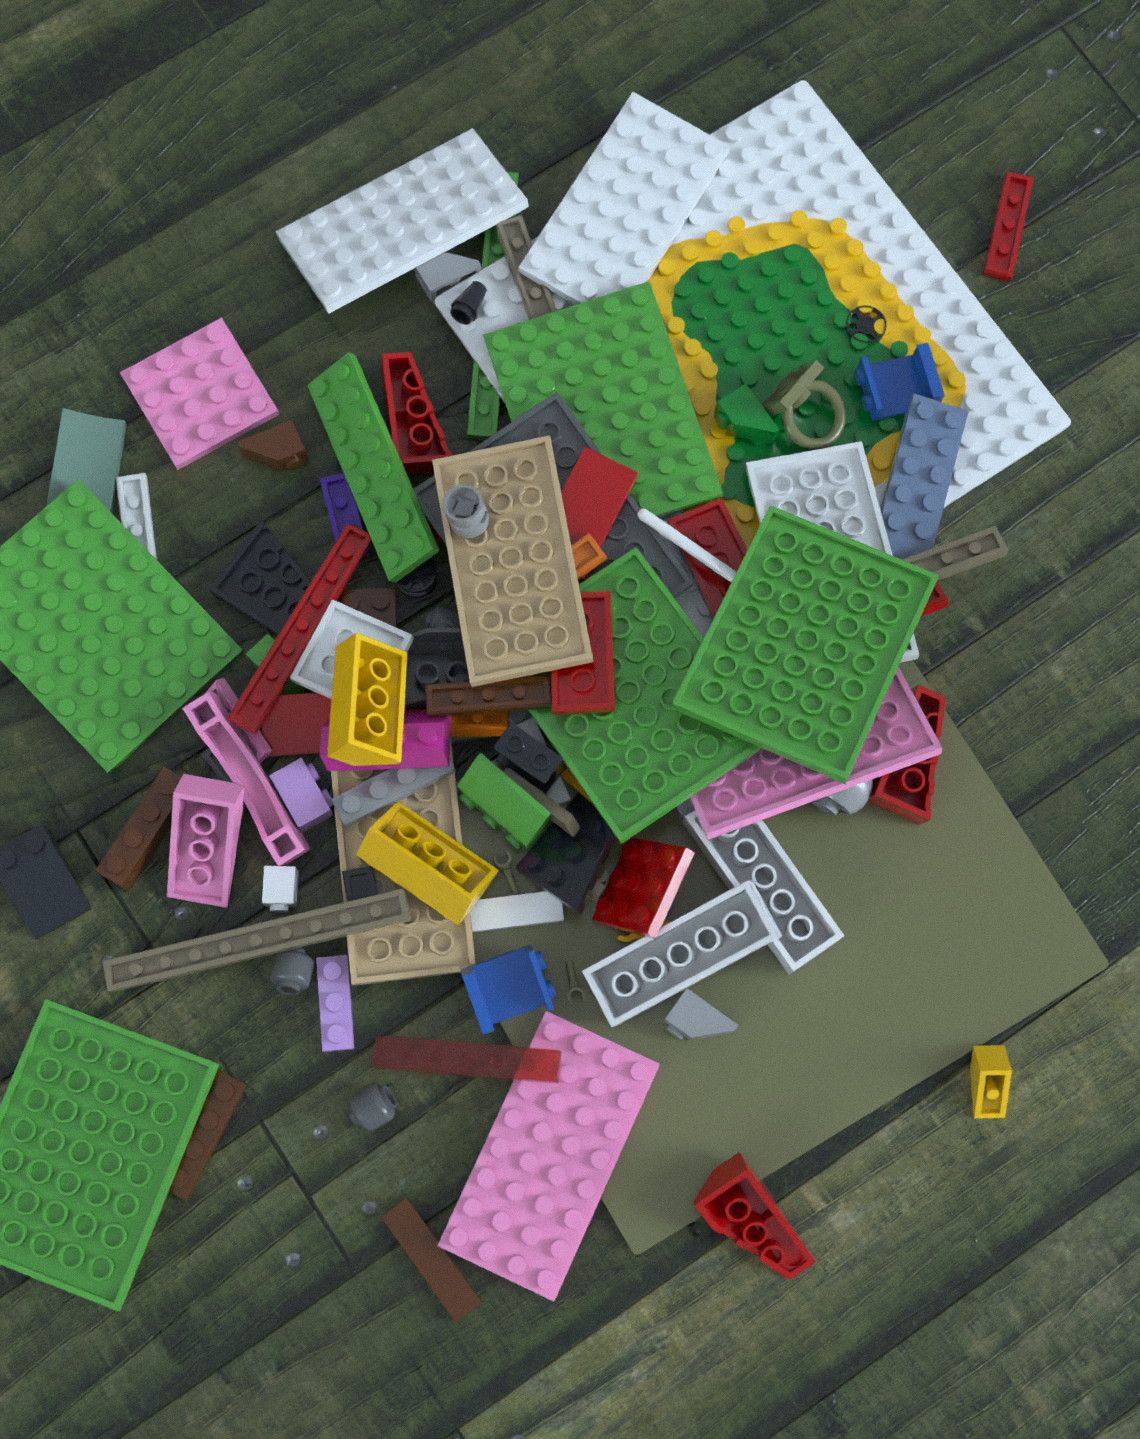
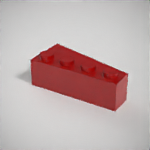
(410, 415)
(910, 789)

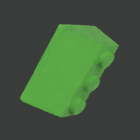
(503, 803)

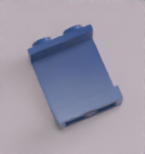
(892, 382)
(507, 986)

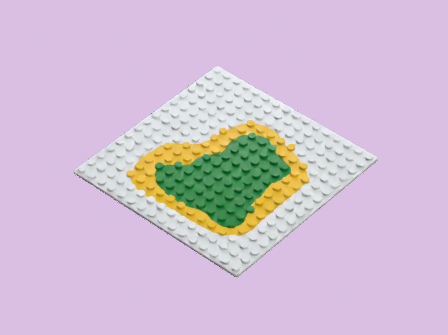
(765, 284)

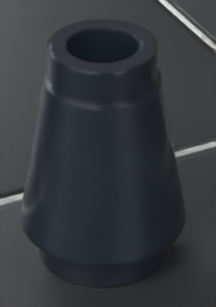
(468, 303)

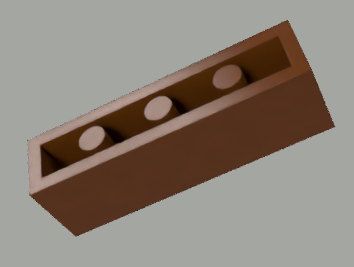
(141, 833)

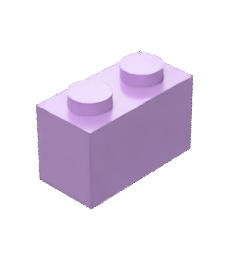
(302, 795)

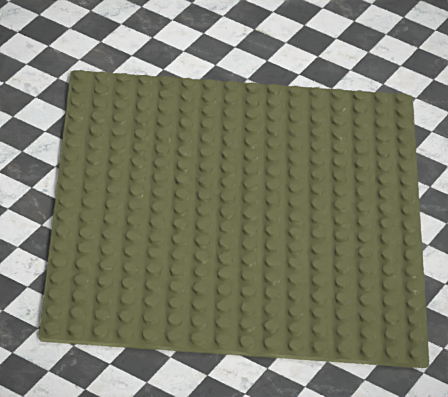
(941, 950)

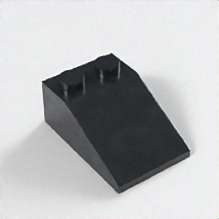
(41, 881)

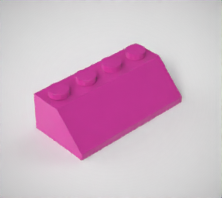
(423, 744)

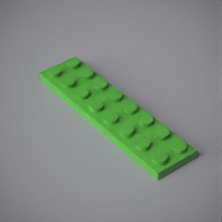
(373, 468)

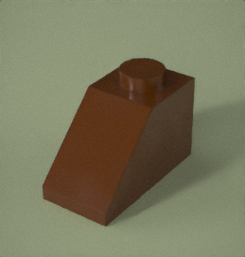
(275, 447)

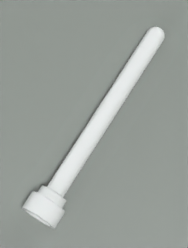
(686, 544)

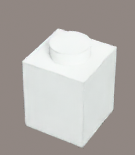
(280, 888)

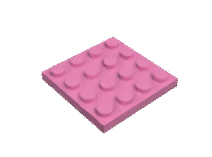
(199, 393)

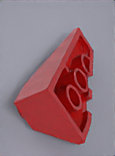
(743, 1210)

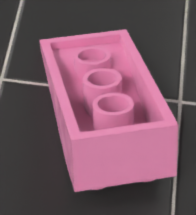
(204, 839)

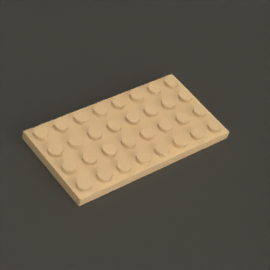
(520, 575)
(429, 941)

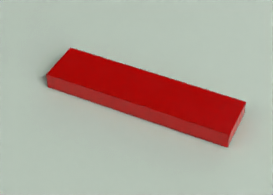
(1008, 226)

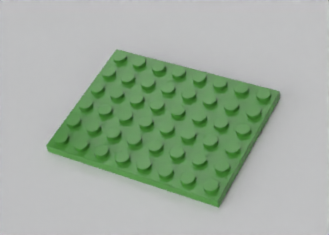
(622, 386)
(102, 627)
(805, 643)
(644, 753)
(91, 1149)

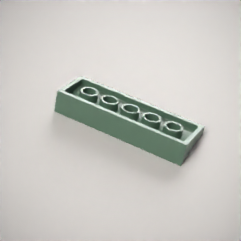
(88, 450)

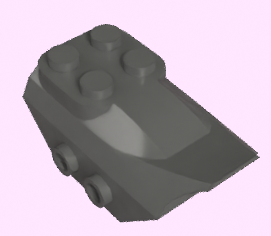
(434, 658)

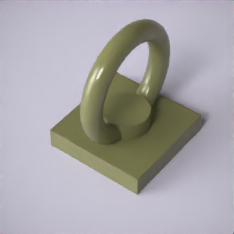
(793, 392)

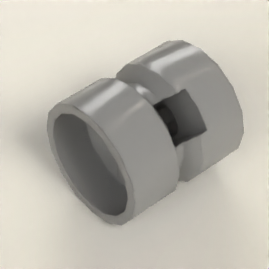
(466, 511)

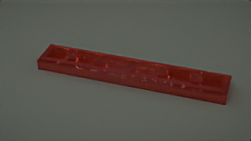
(467, 1059)

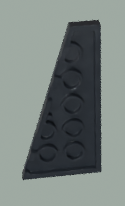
(262, 581)
(568, 864)

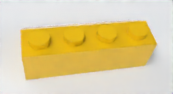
(367, 702)
(426, 862)

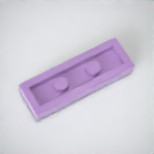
(335, 1003)

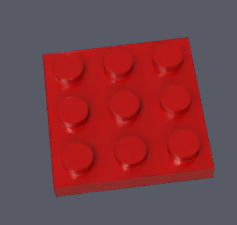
(642, 886)

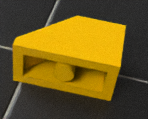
(990, 1081)

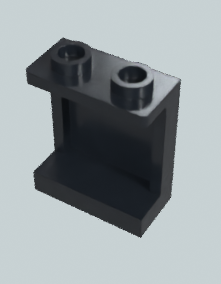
(529, 758)

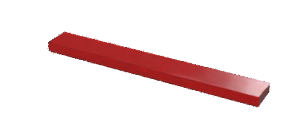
(295, 635)

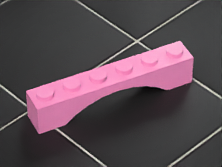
(263, 802)

